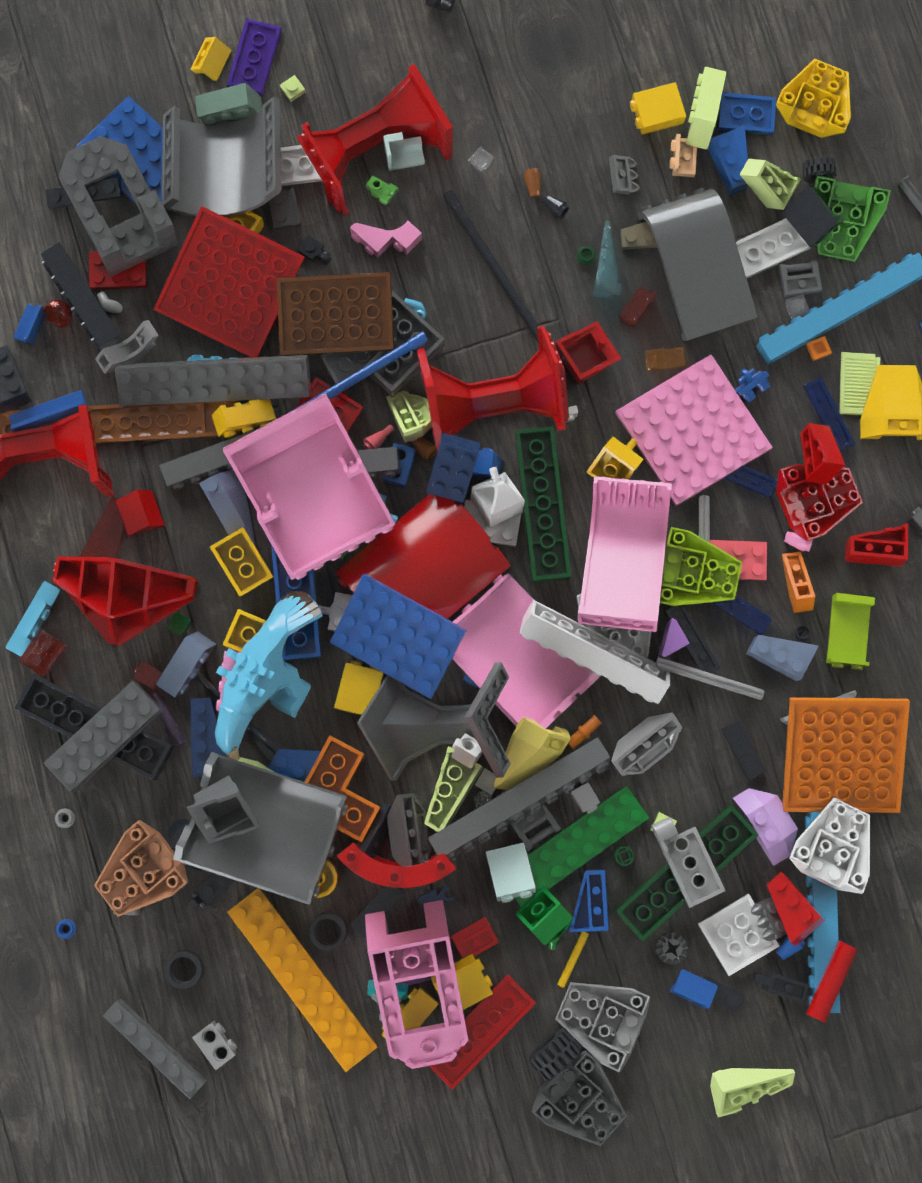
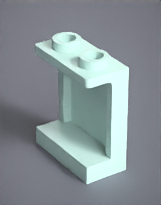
(511, 872)

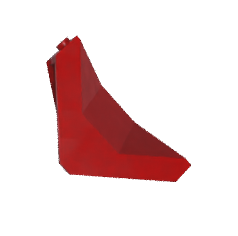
(121, 594)

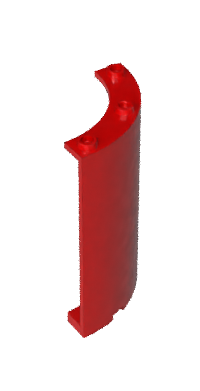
(430, 556)
(391, 873)

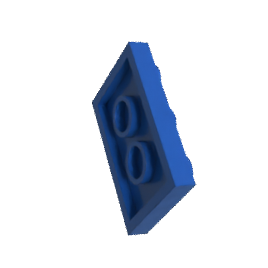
(749, 110)

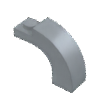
(129, 350)

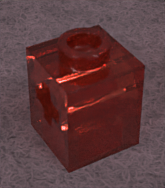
(147, 674)

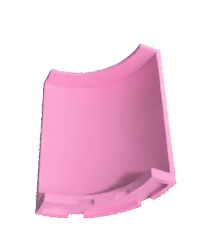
(539, 679)

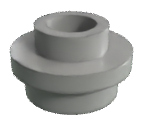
(59, 815)

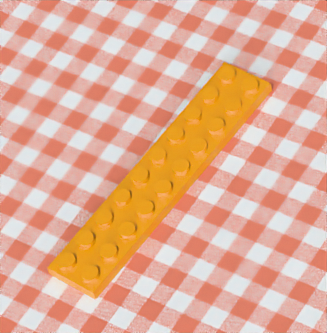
(302, 979)

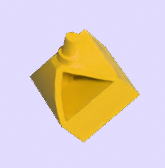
(616, 460)

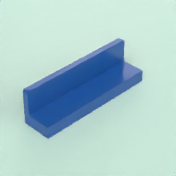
(47, 412)

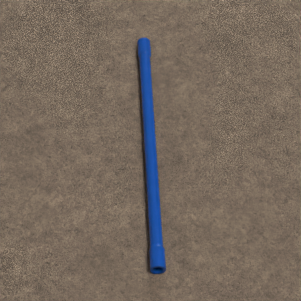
(411, 344)

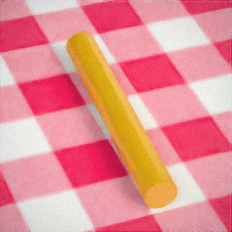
(573, 959)

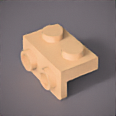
(684, 158)

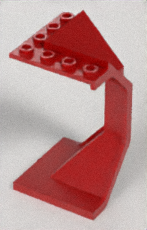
(406, 109)
(534, 389)
(67, 439)

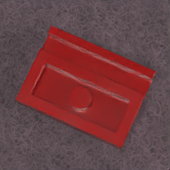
(475, 938)

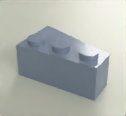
(185, 664)

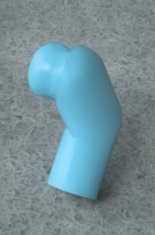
(417, 307)

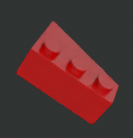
(820, 454)
(879, 548)
(794, 909)

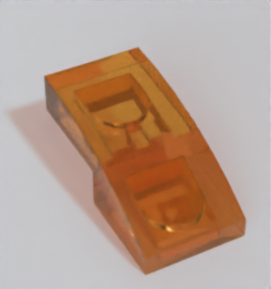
(665, 359)

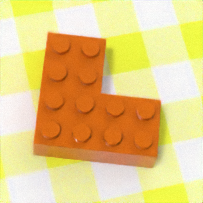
(334, 772)

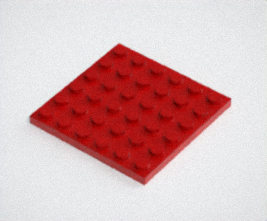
(227, 282)

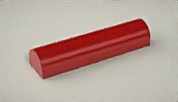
(831, 981)

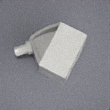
(497, 498)

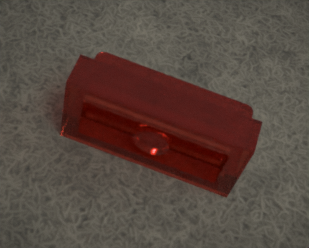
(637, 306)

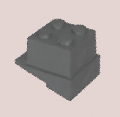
(222, 811)

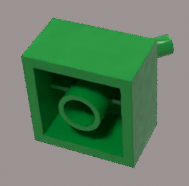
(545, 917)

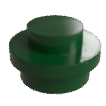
(586, 255)

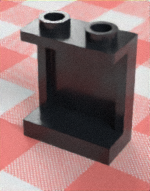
(811, 217)

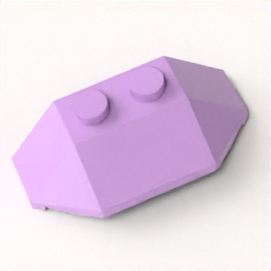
(768, 819)

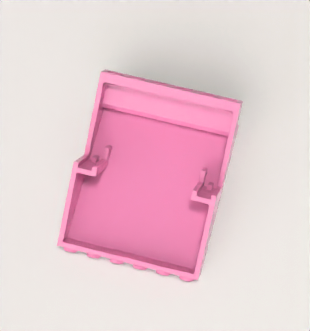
(309, 487)

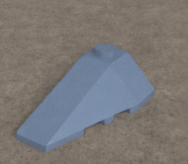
(229, 501)

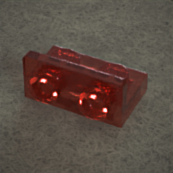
(42, 653)

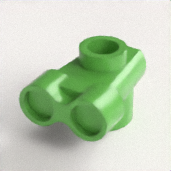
(384, 192)

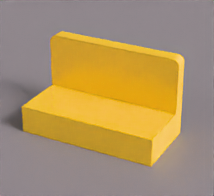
(211, 58)

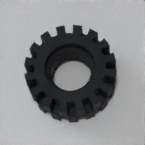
(820, 167)

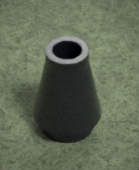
(555, 206)

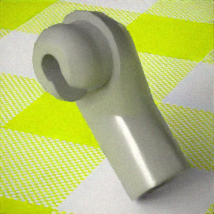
(109, 305)

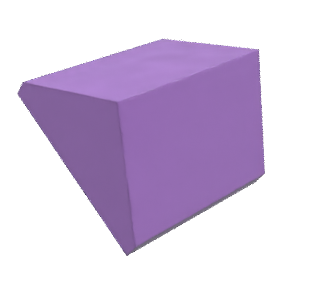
(672, 640)

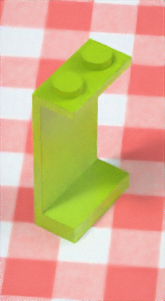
(849, 630)

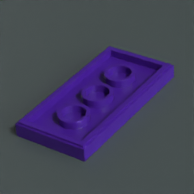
(254, 55)

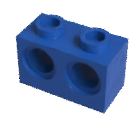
(405, 466)

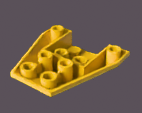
(817, 100)
(893, 403)

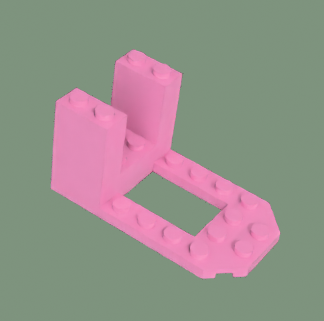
(412, 957)

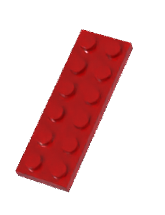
(485, 1028)

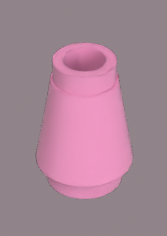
(798, 542)

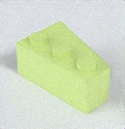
(769, 183)

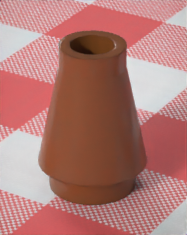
(533, 181)
(424, 447)

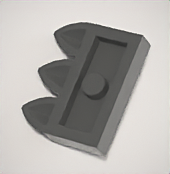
(622, 174)
(769, 919)

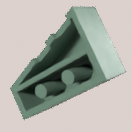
(228, 104)

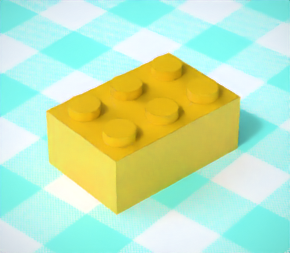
(241, 561)

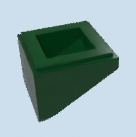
(179, 624)

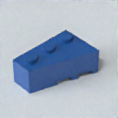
(730, 157)

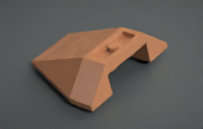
(140, 871)

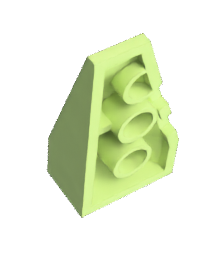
(740, 1086)

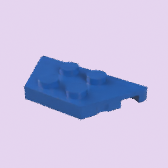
(294, 763)

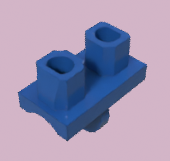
(758, 379)

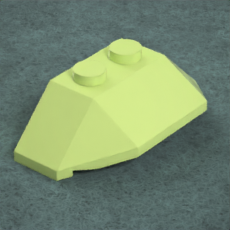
(410, 414)

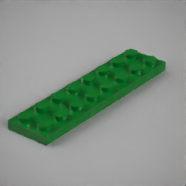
(584, 840)

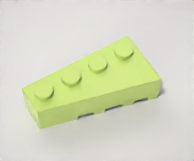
(705, 107)
(450, 791)

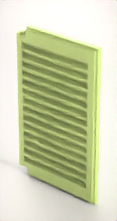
(856, 380)

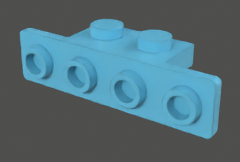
(33, 618)

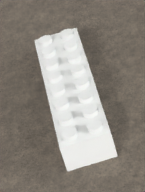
(594, 652)

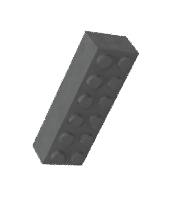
(103, 737)

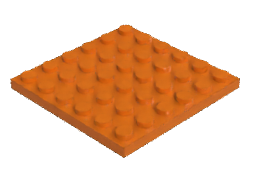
(845, 753)

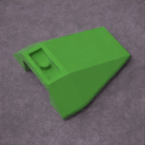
(860, 210)

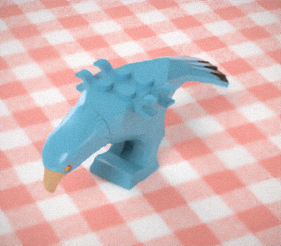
(262, 672)

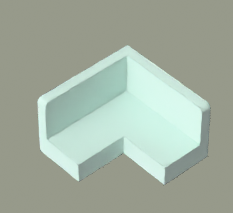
(403, 152)

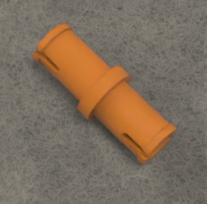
(584, 731)

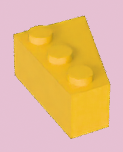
(243, 417)

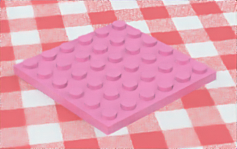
(693, 429)

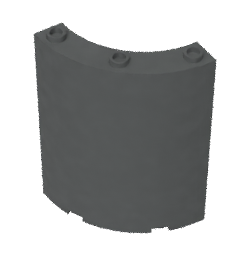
(293, 834)

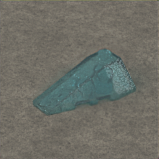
(607, 274)

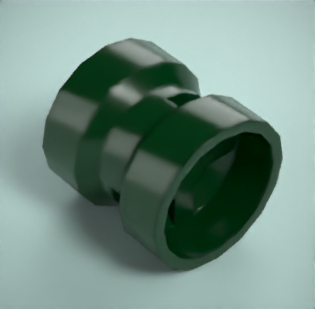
(620, 855)

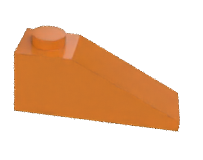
(798, 582)

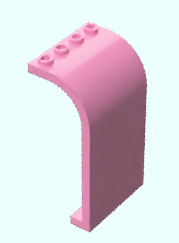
(625, 554)

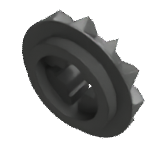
(662, 947)

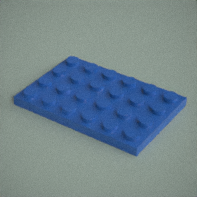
(143, 137)
(398, 636)

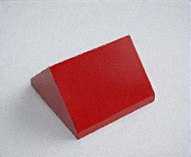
(139, 512)

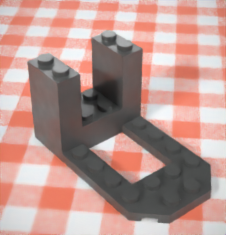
(128, 241)

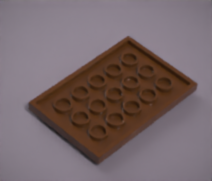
(335, 314)

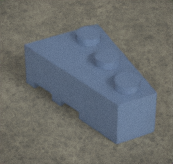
(782, 655)

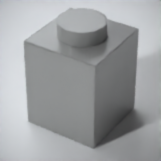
(585, 798)

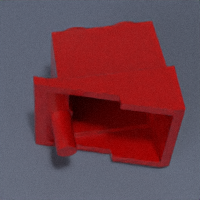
(586, 352)

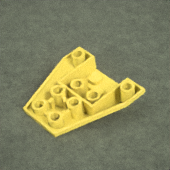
(531, 751)

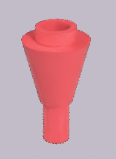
(377, 439)

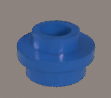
(60, 932)

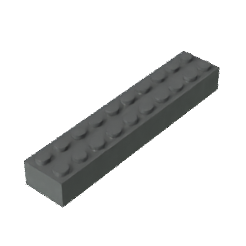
(213, 380)
(521, 800)

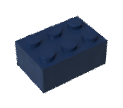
(453, 467)

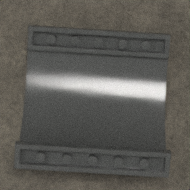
(221, 165)

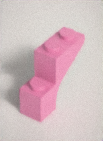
(378, 240)

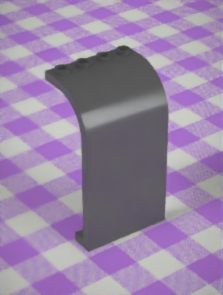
(701, 262)

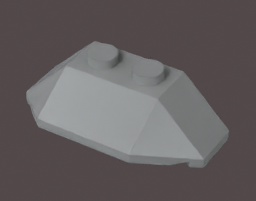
(646, 744)

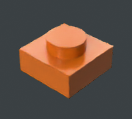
(819, 348)

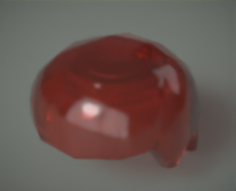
(58, 313)

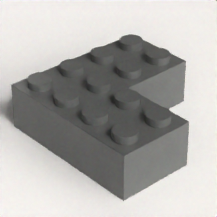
(405, 326)

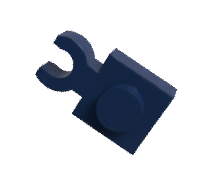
(433, 896)

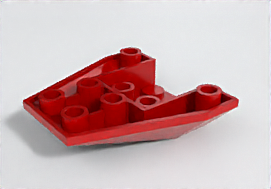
(815, 507)

